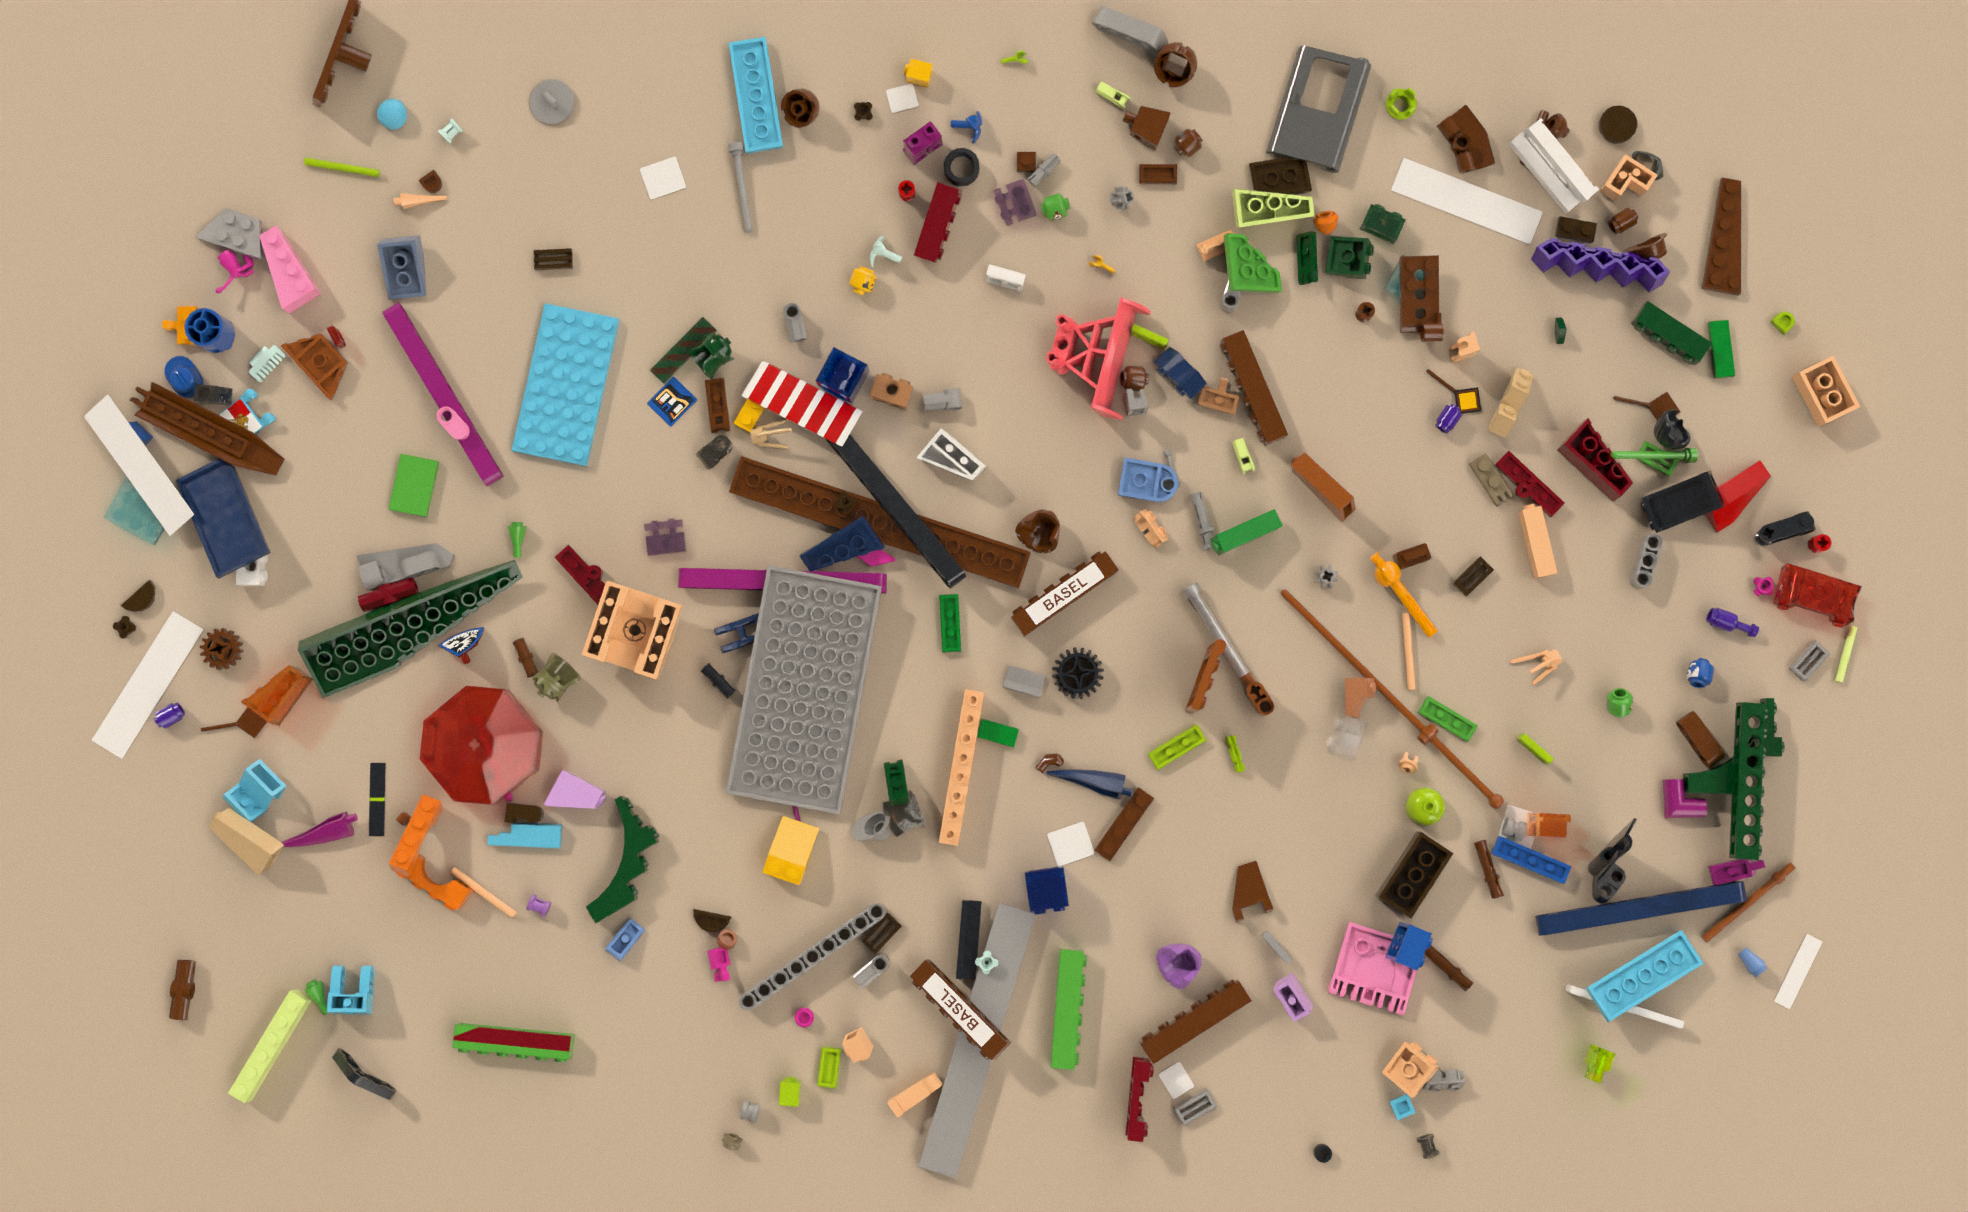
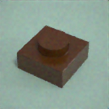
(1026, 161)

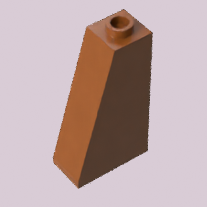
(1323, 486)

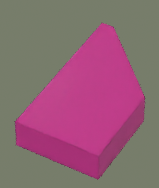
(876, 558)

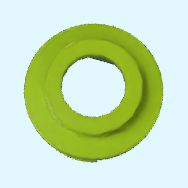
(1405, 94)

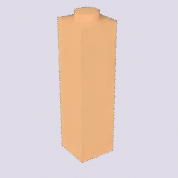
(1537, 541)

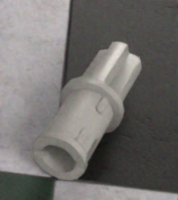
(1044, 170)

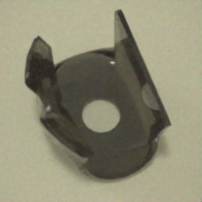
(904, 815)

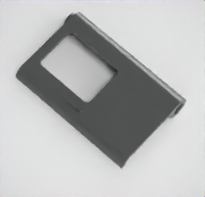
(1310, 132)

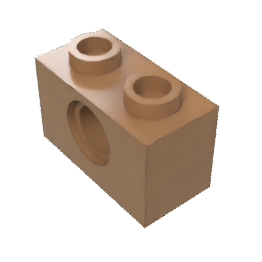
(899, 399)

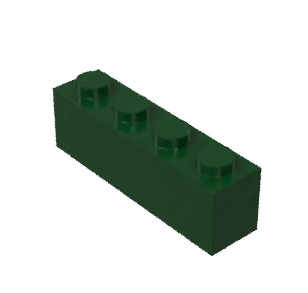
(1671, 333)

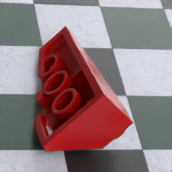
(1737, 495)

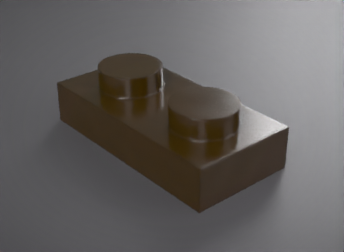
(1575, 229)

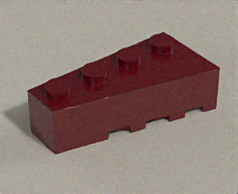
(937, 222)

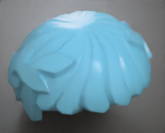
(392, 114)

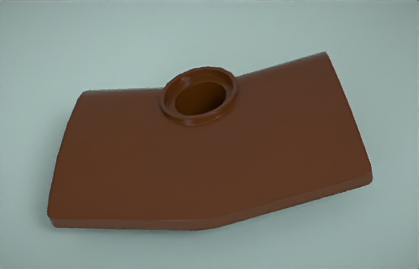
(1467, 128)

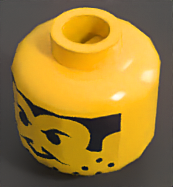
(862, 280)

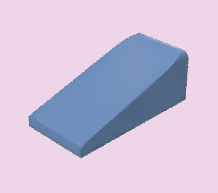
(624, 940)

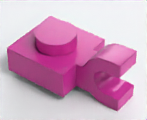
(719, 960)

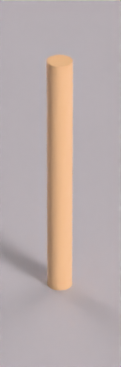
(1408, 651)
(483, 892)

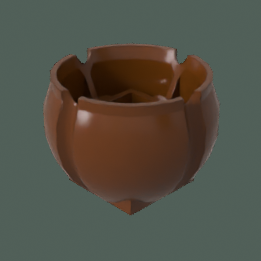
(1171, 72)

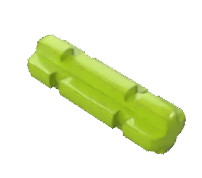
(1235, 753)

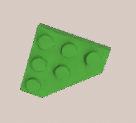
(1248, 267)

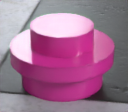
(804, 1017)

